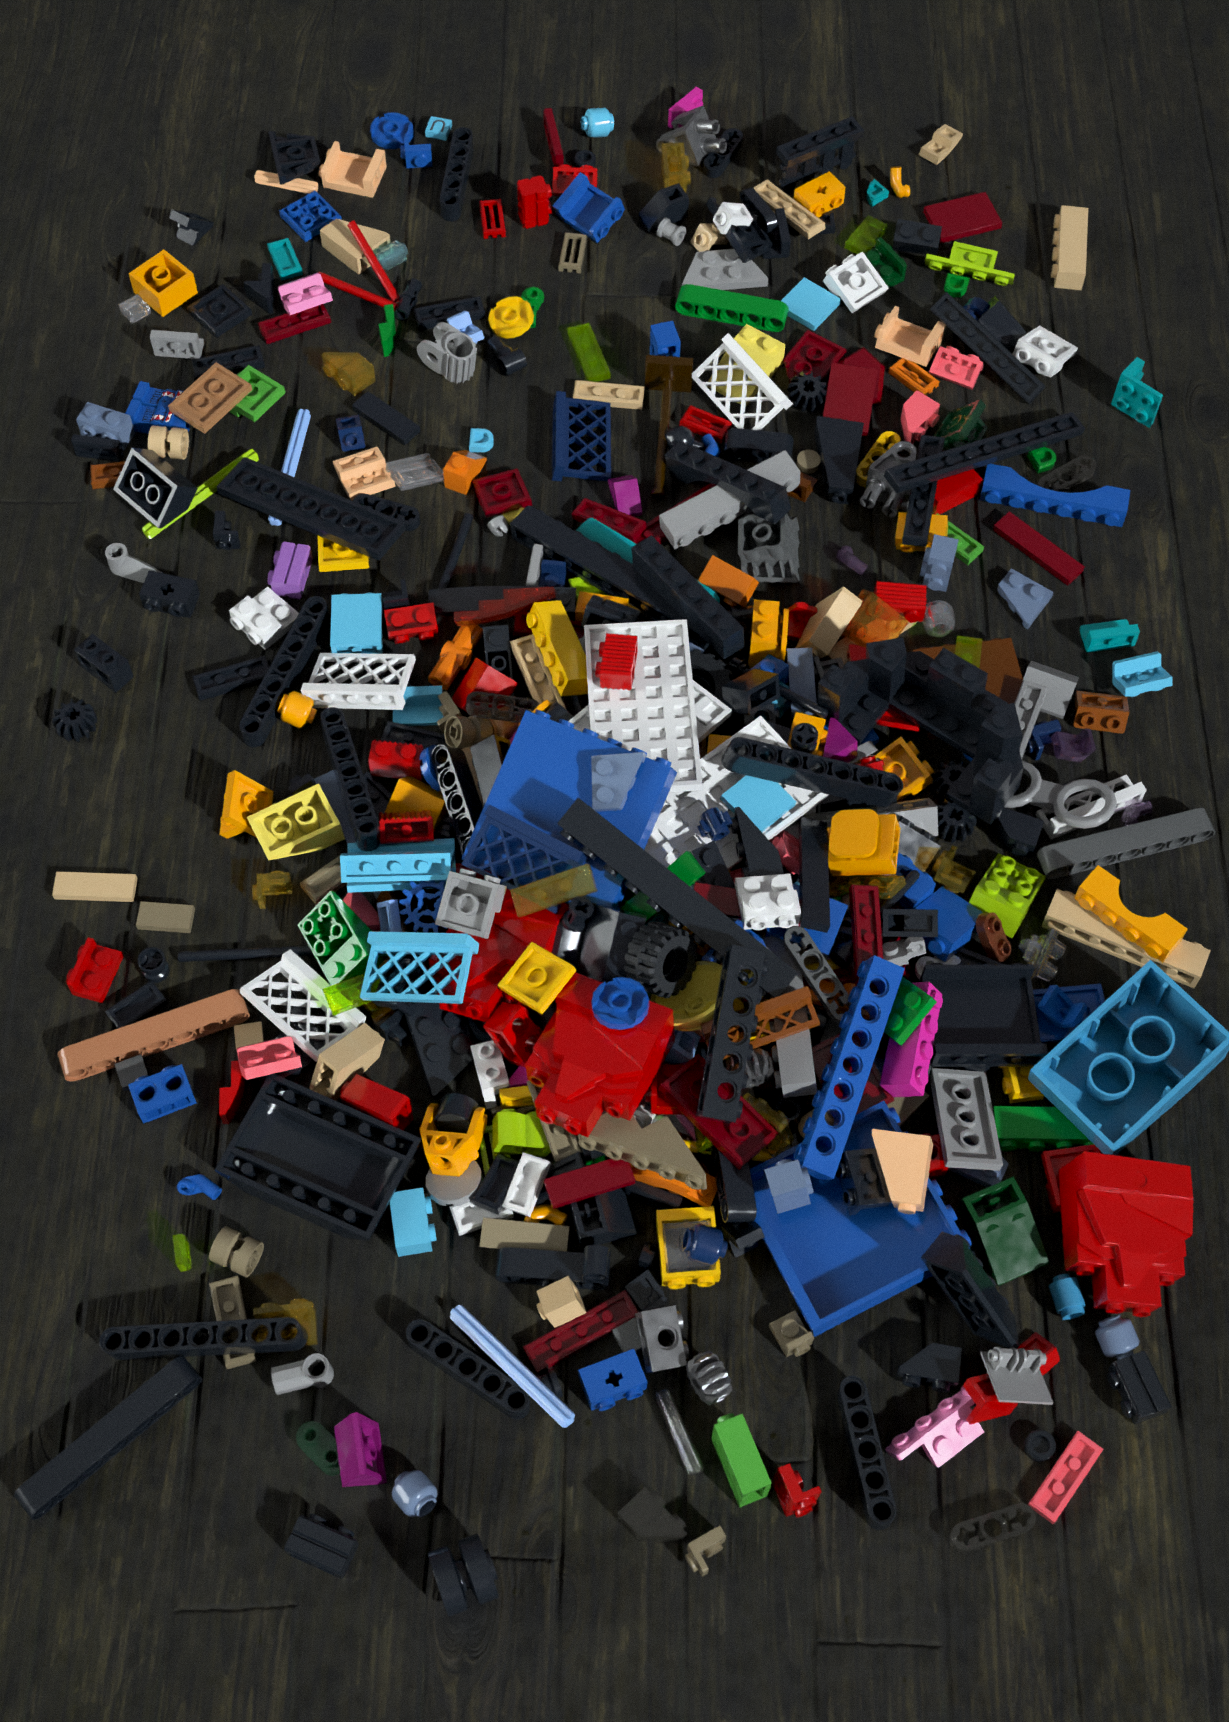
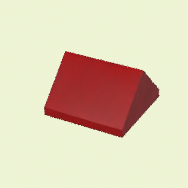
(484, 679)

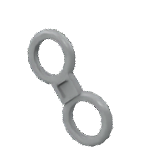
(1053, 795)

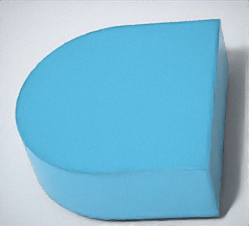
(480, 440)

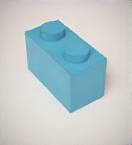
(410, 1222)

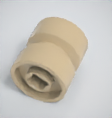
(171, 442)

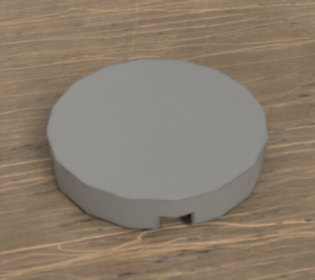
(454, 1189)

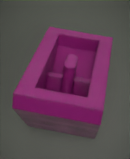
(626, 495)
(840, 743)

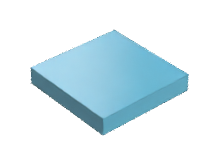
(810, 303)
(759, 799)

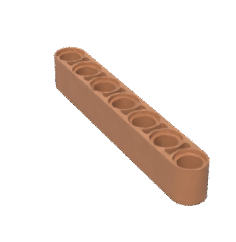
(153, 1034)

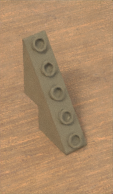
(651, 1148)

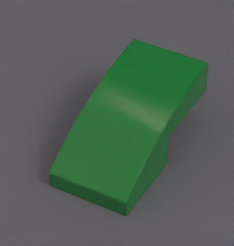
(388, 330)

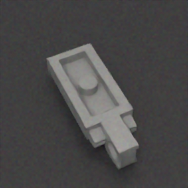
(901, 950)

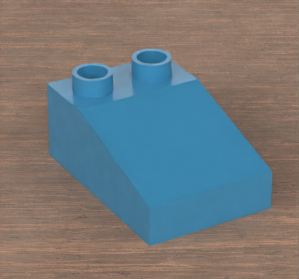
(1131, 1059)

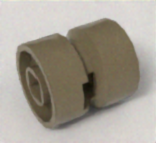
(464, 732)
(236, 1251)

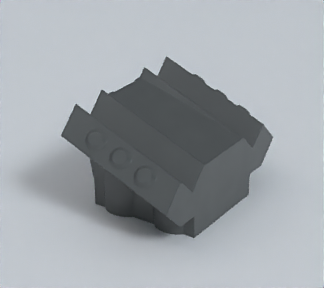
(769, 549)

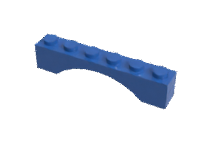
(1007, 487)

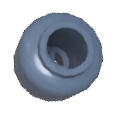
(1117, 1337)
(414, 1493)

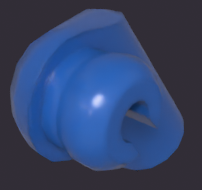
(711, 445)
(198, 1184)

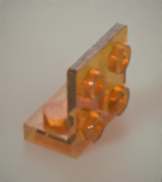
(874, 621)

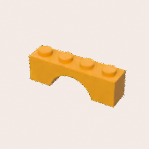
(1154, 934)

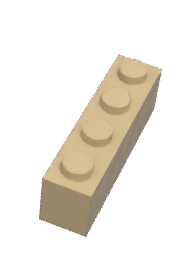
(1070, 247)

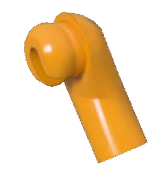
(896, 184)
(545, 1212)

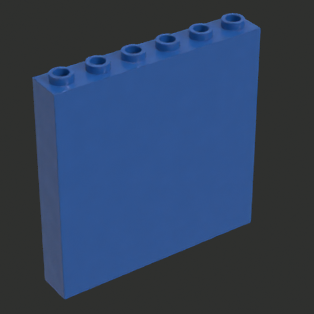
(544, 777)
(842, 1260)

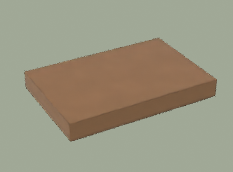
(210, 397)

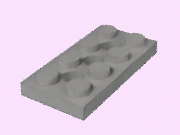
(952, 1129)

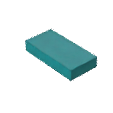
(284, 259)

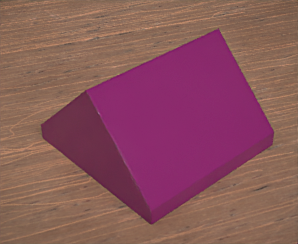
(360, 1451)

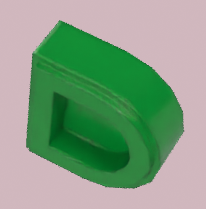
(956, 285)
(1042, 459)

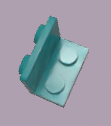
(1135, 396)

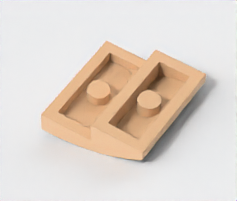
(364, 473)

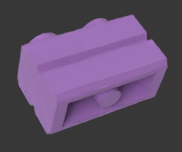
(290, 570)

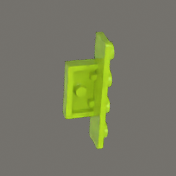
(971, 261)

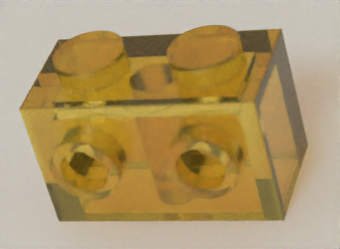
(675, 165)

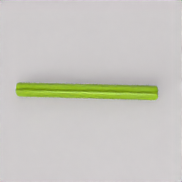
(203, 492)

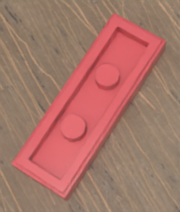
(1065, 1477)

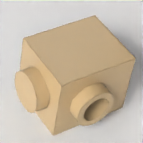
(560, 1302)

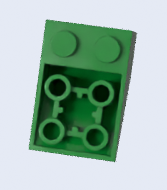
(337, 939)

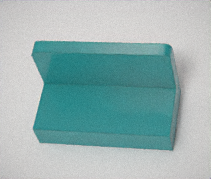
(1109, 635)

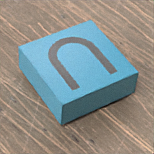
(438, 128)

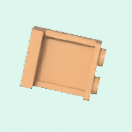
(352, 172)
(908, 339)

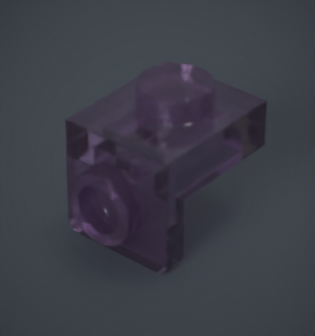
(1072, 746)

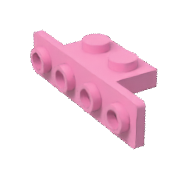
(941, 1432)

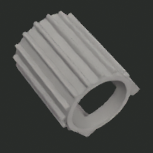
(455, 359)

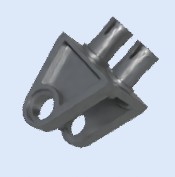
(696, 133)
(878, 487)

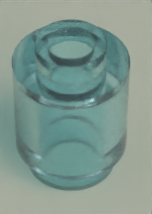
(392, 254)

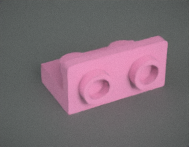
(304, 294)

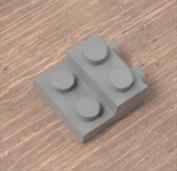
(470, 903)

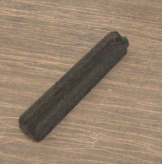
(679, 1432)

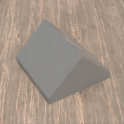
(1059, 684)

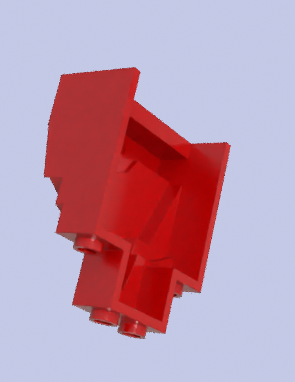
(496, 956)
(592, 1066)
(1126, 1227)

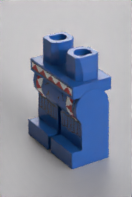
(152, 408)

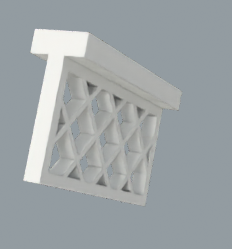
(750, 369)
(358, 694)
(311, 984)

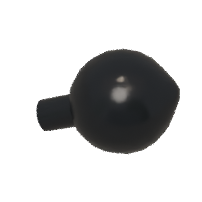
(683, 434)

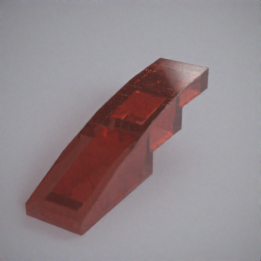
(514, 603)

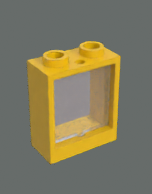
(674, 1265)

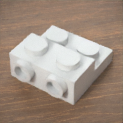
(855, 281)
(1044, 351)
(263, 617)
(767, 902)

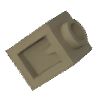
(447, 709)
(791, 1334)
(706, 1544)

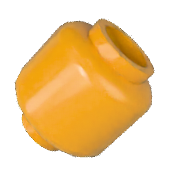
(297, 709)

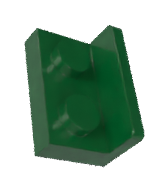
(887, 263)

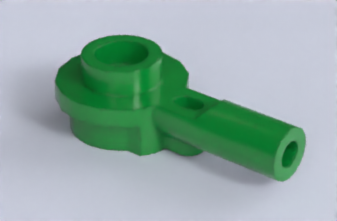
(535, 297)

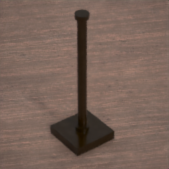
(666, 375)

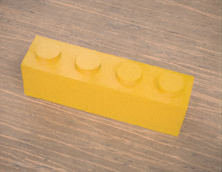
(559, 647)

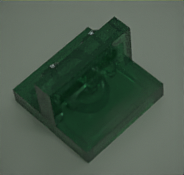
(963, 425)

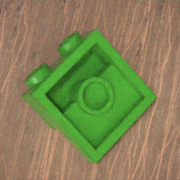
(263, 394)

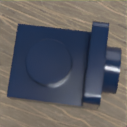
(350, 433)
(553, 573)

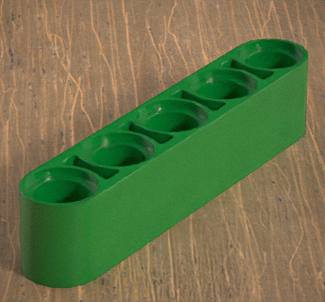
(732, 307)

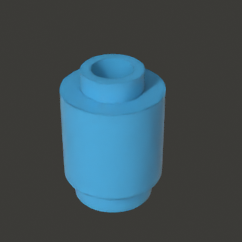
(1067, 1296)

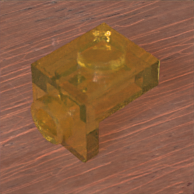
(271, 884)

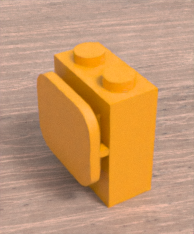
(767, 631)
(863, 843)

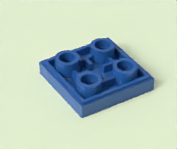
(309, 215)

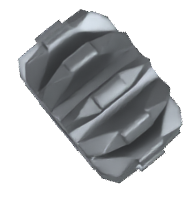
(759, 1068)
(709, 1377)

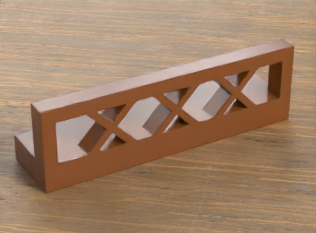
(773, 1009)

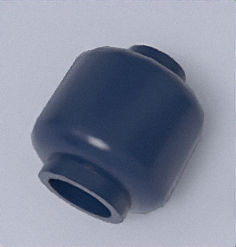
(704, 1244)

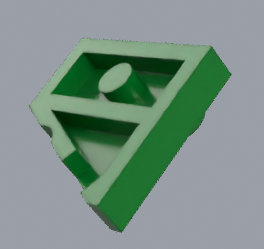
(907, 1011)

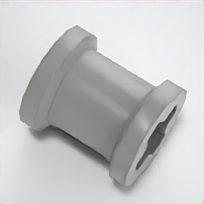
(671, 231)

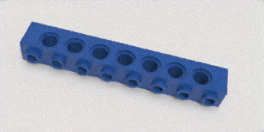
(887, 980)

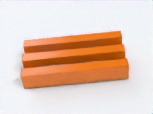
(911, 379)

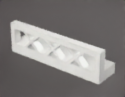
(1129, 795)

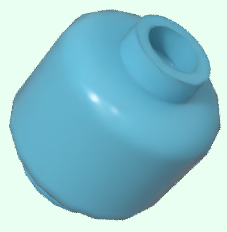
(597, 122)

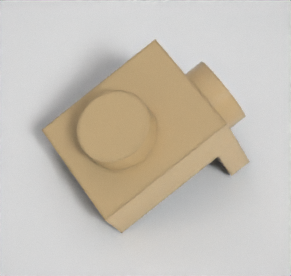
(706, 236)

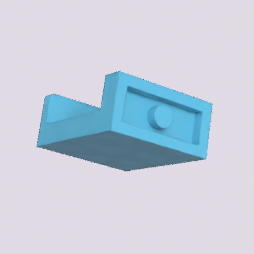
(356, 623)

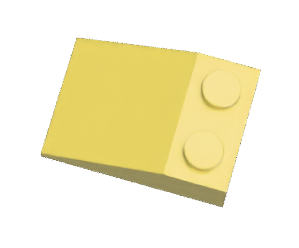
(763, 349)
(297, 825)

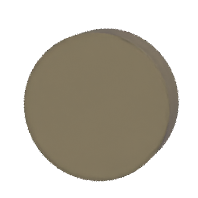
(808, 461)

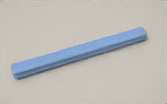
(294, 450)
(512, 1366)

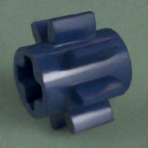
(714, 824)

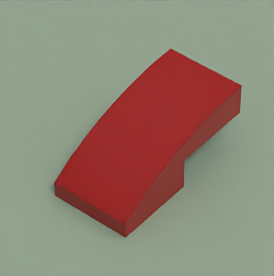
(231, 1096)

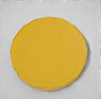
(511, 317)

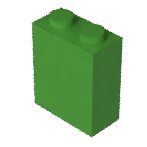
(740, 1459)

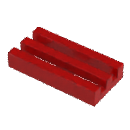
(493, 231)
(703, 426)

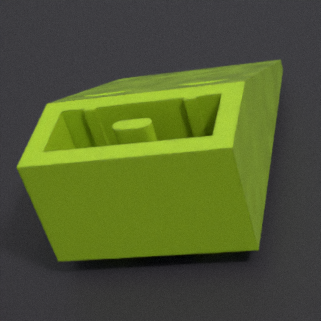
(1007, 891)

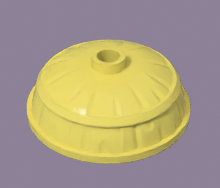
(697, 1000)

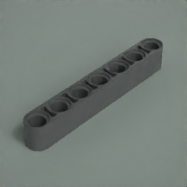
(1125, 843)

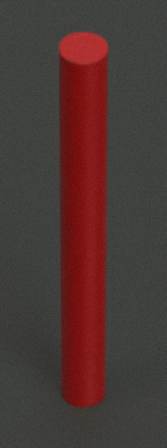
(372, 259)
(356, 291)

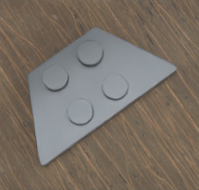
(724, 271)

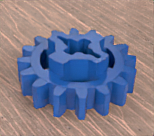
(421, 895)

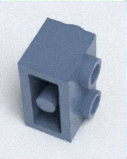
(105, 423)
(938, 562)
(789, 1185)

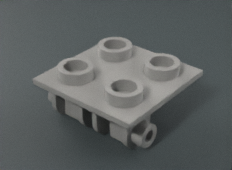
(1017, 1375)

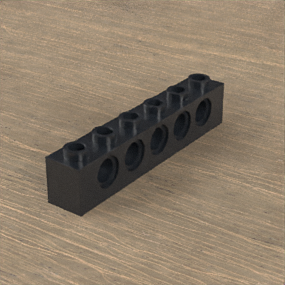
(710, 1104)

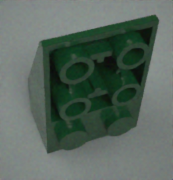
(1004, 1231)

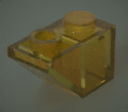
(349, 370)

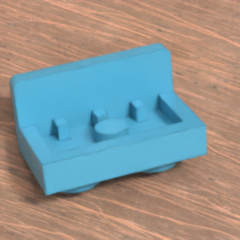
(1140, 674)

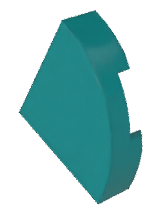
(876, 193)

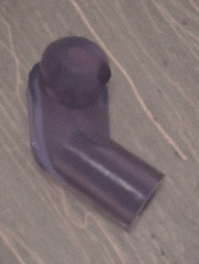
(846, 556)
(1133, 812)

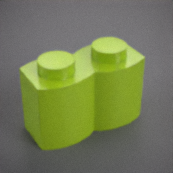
(518, 1134)

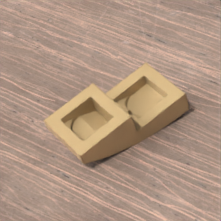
(941, 144)

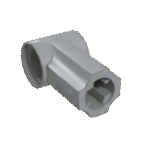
(299, 1374)

